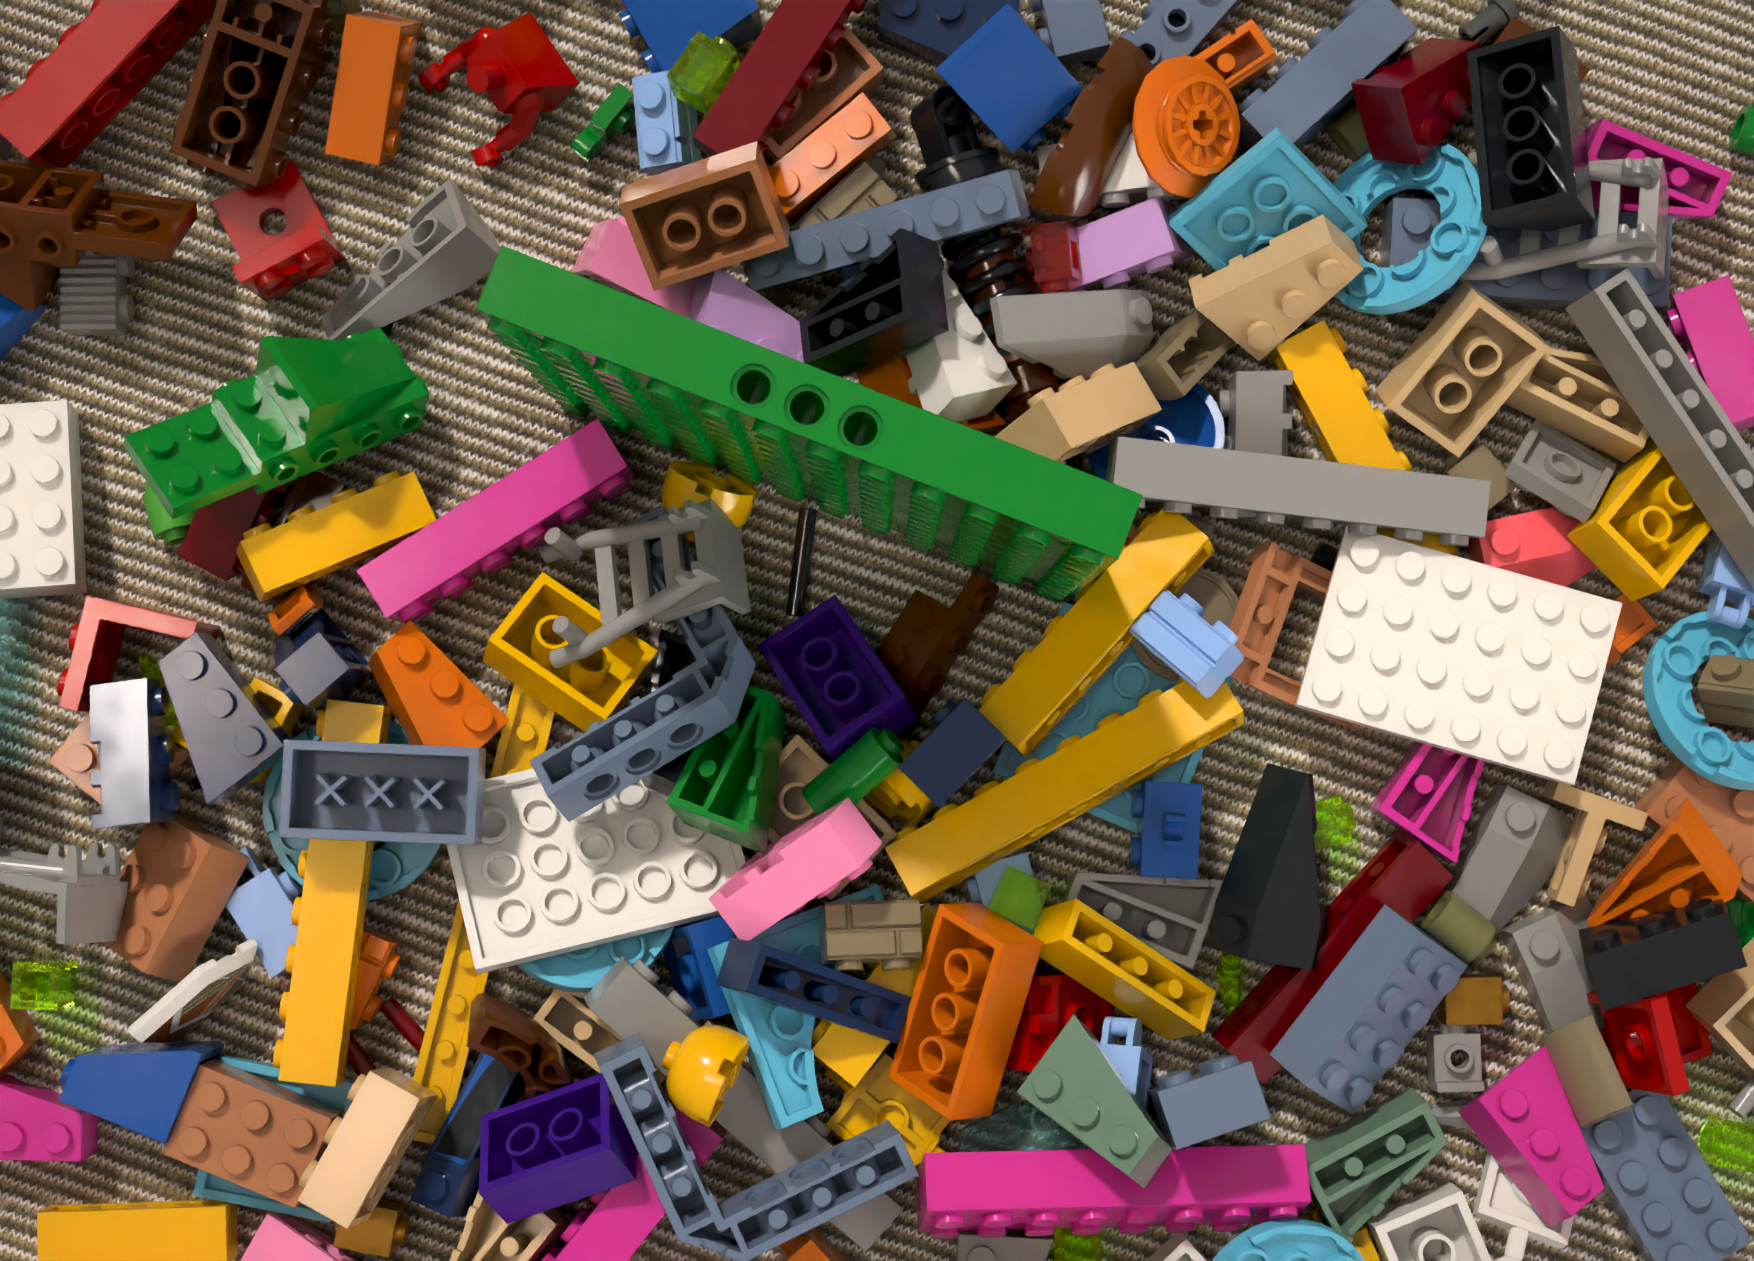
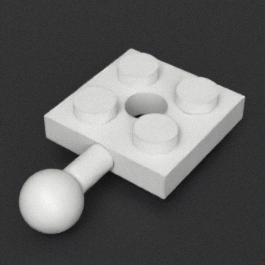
(1505, 1205)

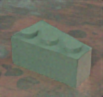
(1092, 1102)
(1370, 1158)

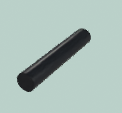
(801, 562)

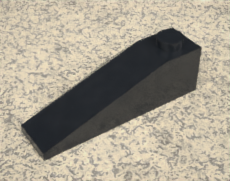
(1271, 887)

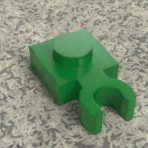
(612, 116)

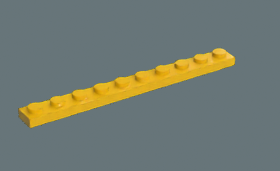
(446, 1033)

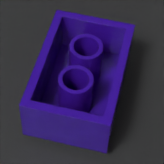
(836, 678)
(554, 1150)

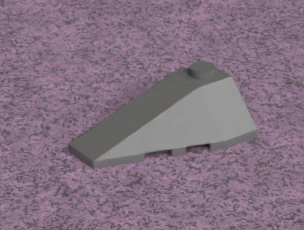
(433, 260)
(1075, 329)
(1509, 855)
(1553, 963)

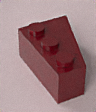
(1415, 100)
(221, 525)

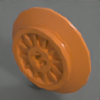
(1168, 105)

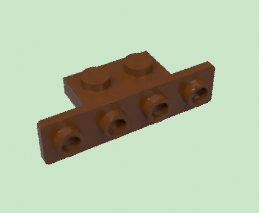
(930, 639)

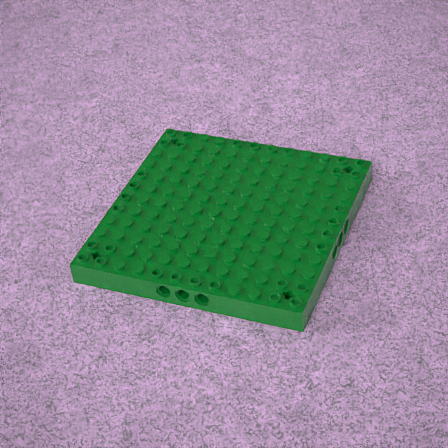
(806, 430)

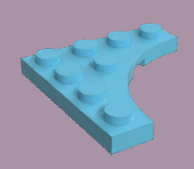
(780, 1036)

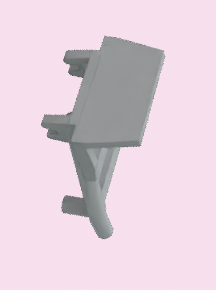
(1616, 243)
(714, 578)
(87, 891)

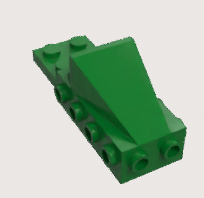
(292, 417)

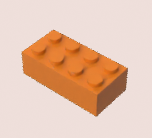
(965, 1010)

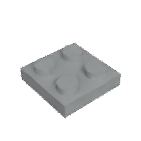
(1560, 471)

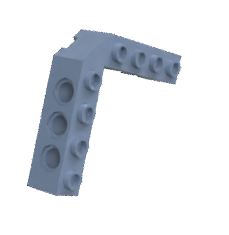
(661, 724)
(765, 1212)

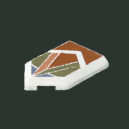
(194, 997)

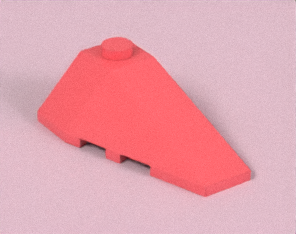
(1533, 546)

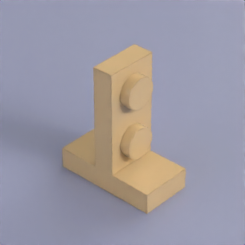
(1584, 838)

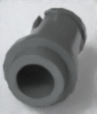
(1489, 21)

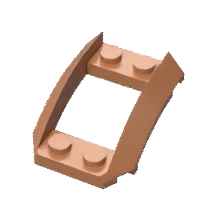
(1262, 613)

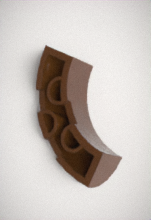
(1100, 128)
(518, 1044)

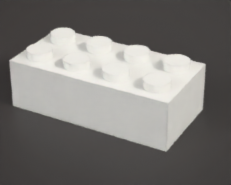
(41, 501)
(1429, 1228)

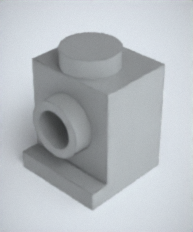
(1441, 1072)

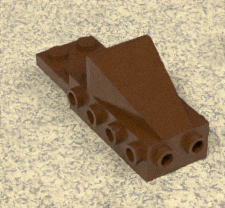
(249, 87)
(62, 213)

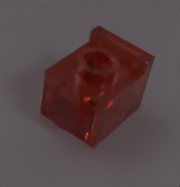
(1053, 255)

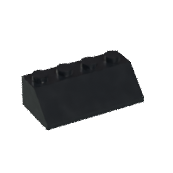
(1530, 133)

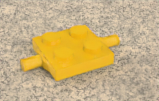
(882, 1099)

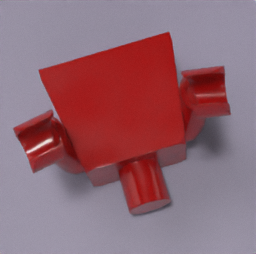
(516, 71)

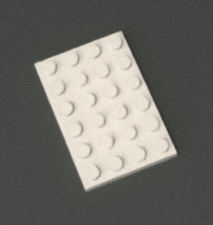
(1459, 655)
(584, 882)

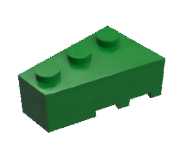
(733, 775)

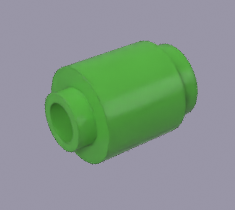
(162, 525)

